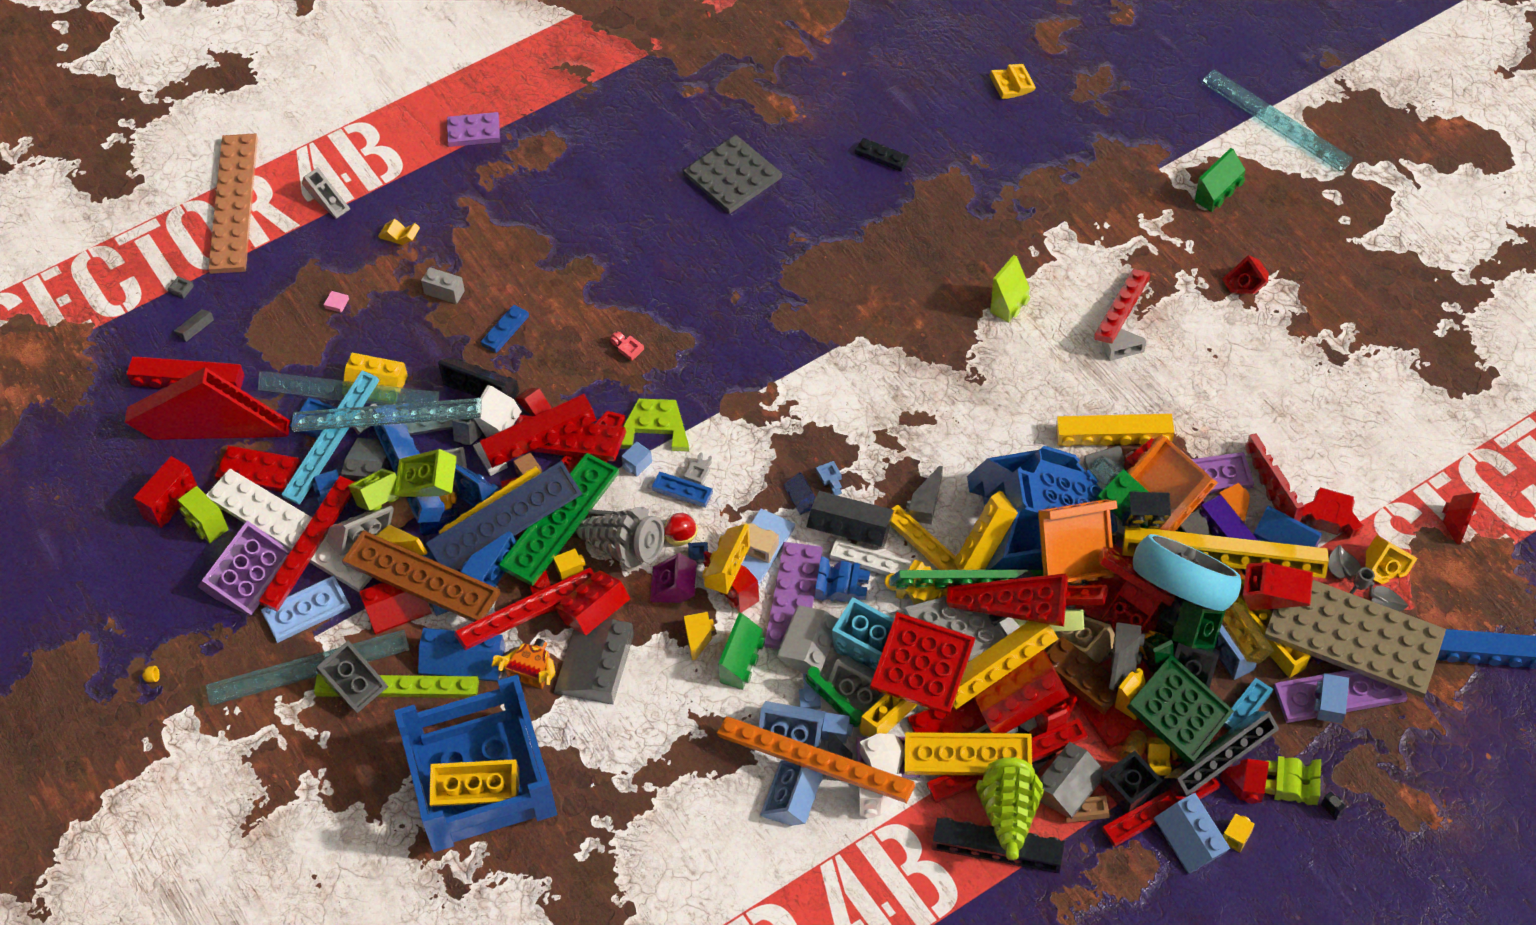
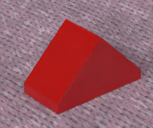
(533, 401)

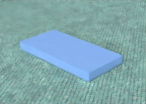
(768, 522)
(306, 609)

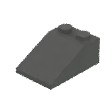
(364, 459)
(1125, 652)
(351, 677)

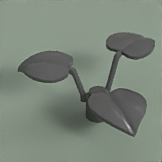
(1344, 565)

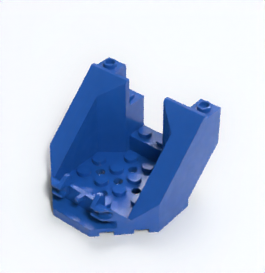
(1032, 483)

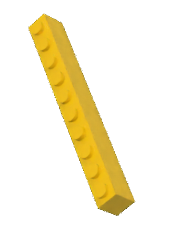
(1238, 552)

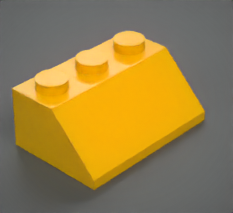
(388, 371)
(727, 559)

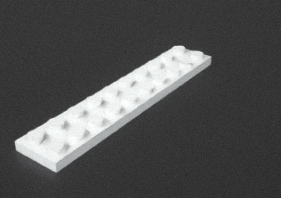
(280, 521)

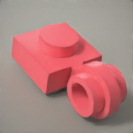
(629, 348)

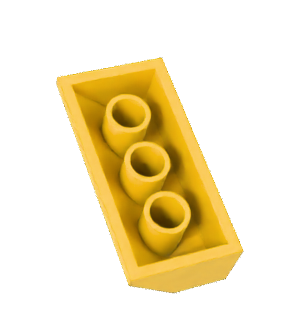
(986, 534)
(473, 782)

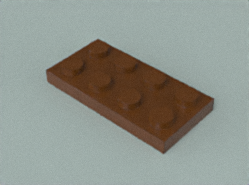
(1083, 675)

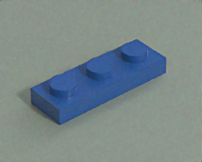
(504, 328)
(682, 489)

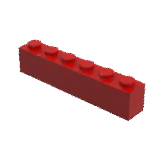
(164, 372)
(538, 430)

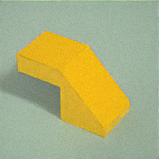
(397, 233)
(1158, 756)

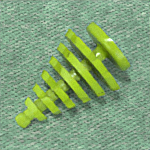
(1010, 799)

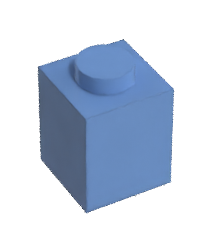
(636, 459)
(838, 725)

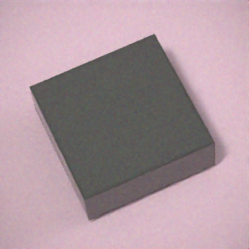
(180, 287)

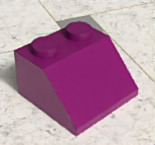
(673, 580)

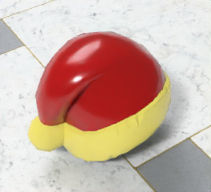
(680, 529)

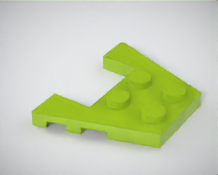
(656, 417)

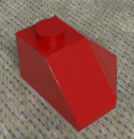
(1247, 276)
(1459, 513)
(1056, 715)
(1247, 779)

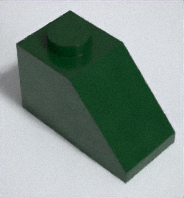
(1158, 649)

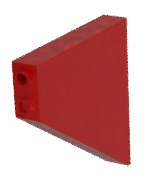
(204, 409)

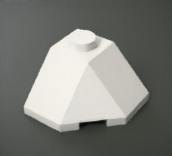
(883, 752)

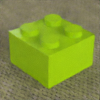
(374, 490)
(202, 515)

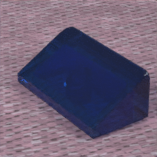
(800, 493)
(447, 517)

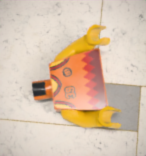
(529, 662)

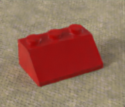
(392, 607)

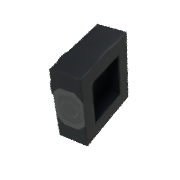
(1333, 805)

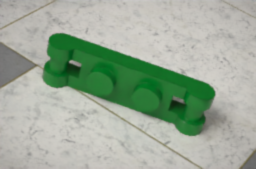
(828, 692)

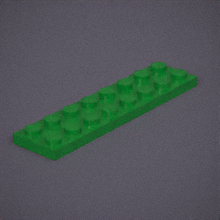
(546, 537)
(945, 578)

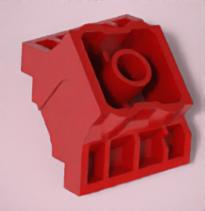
(1332, 513)

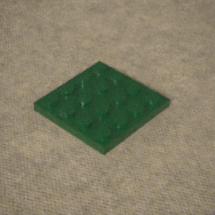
(1180, 709)

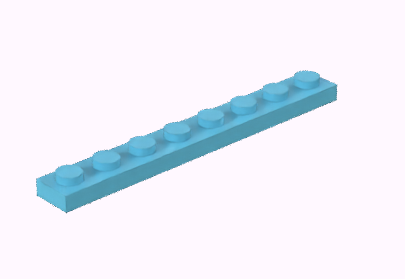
(328, 441)

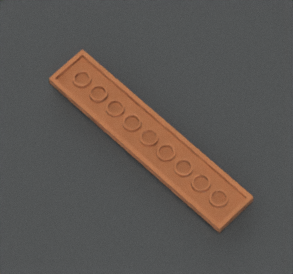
(233, 203)

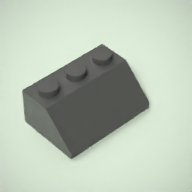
(1070, 780)

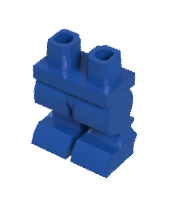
(843, 581)

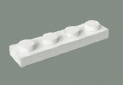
(868, 558)

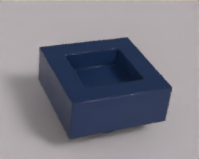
(696, 551)

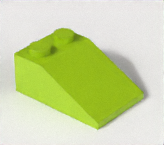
(1009, 291)
(426, 474)

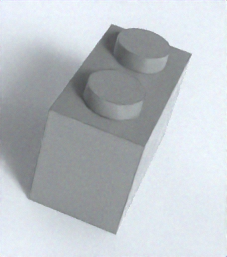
(443, 285)

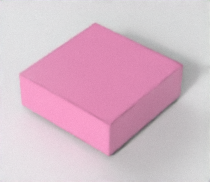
(336, 301)

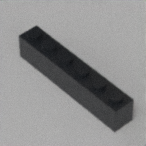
(1222, 753)
(982, 843)

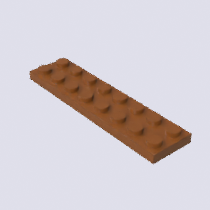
(421, 577)

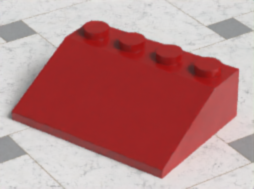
(1021, 694)

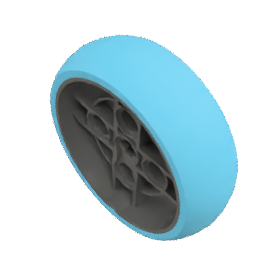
(1186, 572)

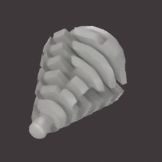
(625, 535)

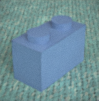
(1332, 698)

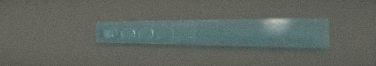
(1277, 120)
(338, 389)
(387, 414)
(299, 669)

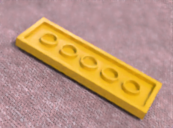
(962, 752)

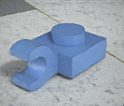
(830, 475)
(809, 697)

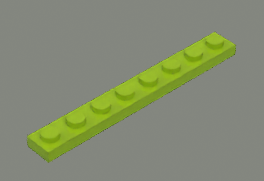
(416, 686)

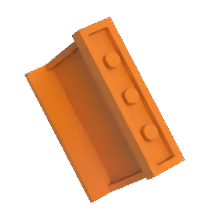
(1173, 472)
(1074, 539)

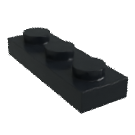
(882, 154)

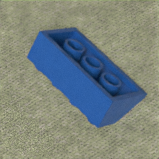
(444, 656)

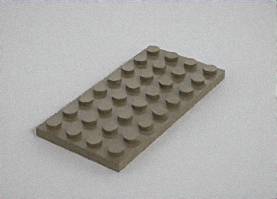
(1361, 637)

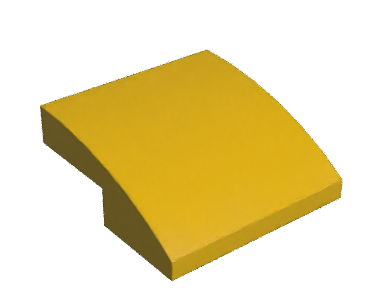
(1012, 81)

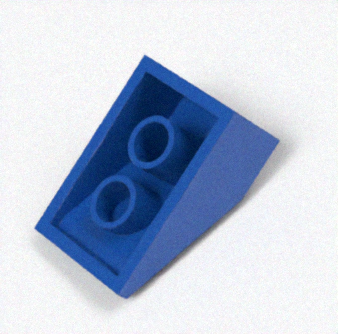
(472, 486)
(485, 562)

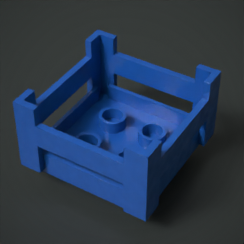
(482, 739)

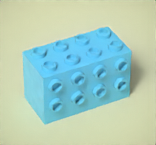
(861, 633)

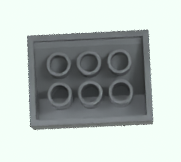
(596, 662)

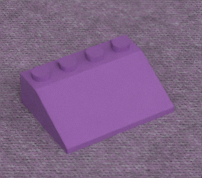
(245, 569)

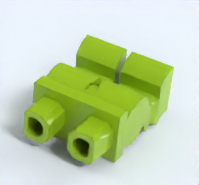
(1289, 780)

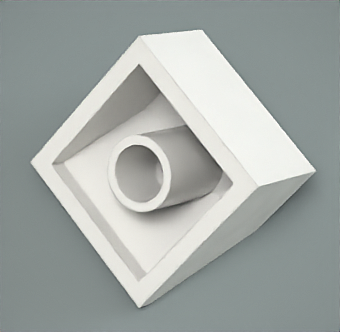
(497, 412)
(872, 803)

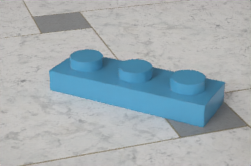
(1248, 703)

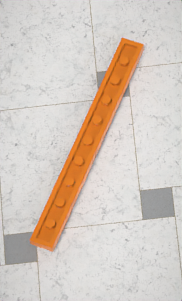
(817, 759)

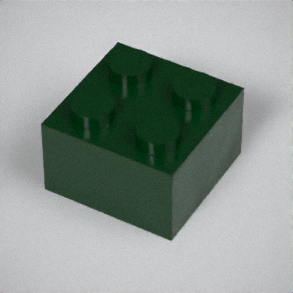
(1197, 626)

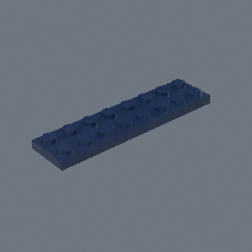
(509, 513)

